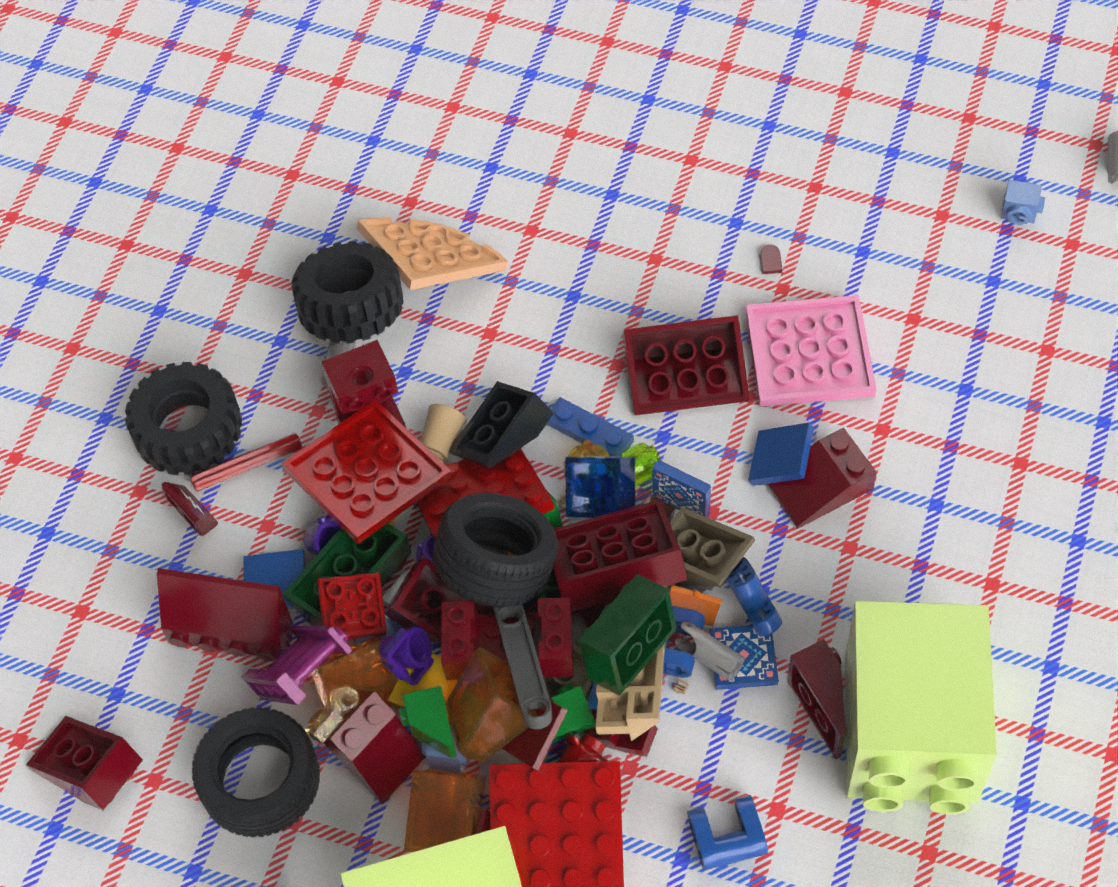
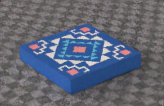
(680, 489)
(759, 656)

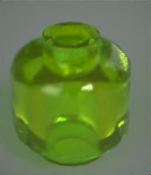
(644, 461)

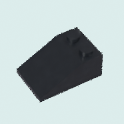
(502, 425)

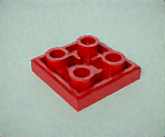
(353, 605)

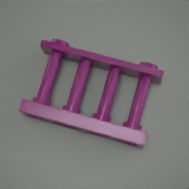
(284, 676)

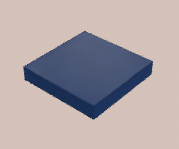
(781, 454)

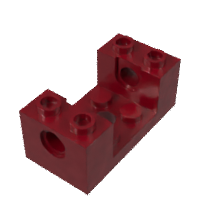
(360, 378)
(466, 632)

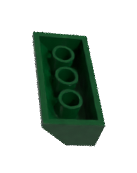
(342, 556)

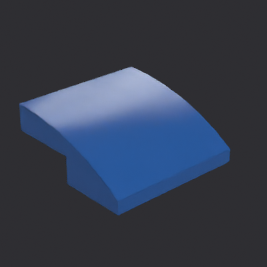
(275, 568)

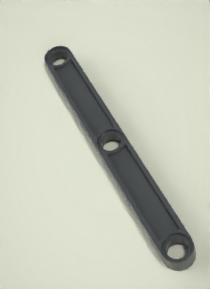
(522, 660)

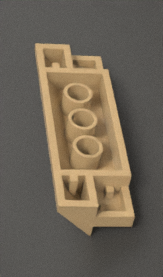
(637, 706)

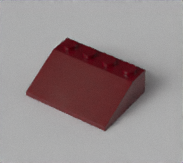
(686, 365)
(611, 549)
(223, 614)

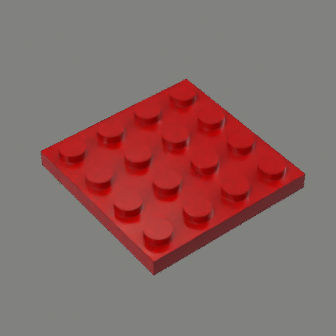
(366, 471)
(509, 477)
(561, 822)

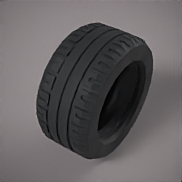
(490, 576)
(232, 736)

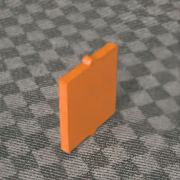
(696, 601)

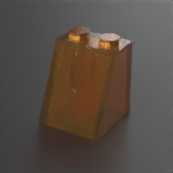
(359, 669)
(484, 707)
(442, 807)

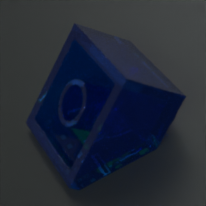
(599, 485)

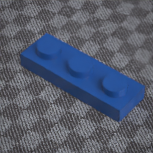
(584, 425)

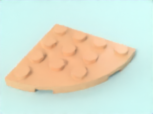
(430, 251)

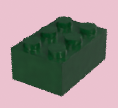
(627, 634)

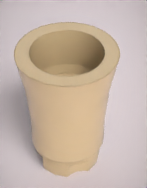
(442, 429)

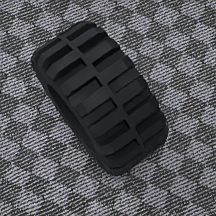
(350, 316)
(174, 389)

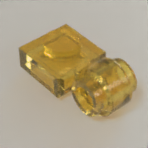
(327, 720)

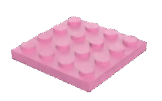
(810, 351)

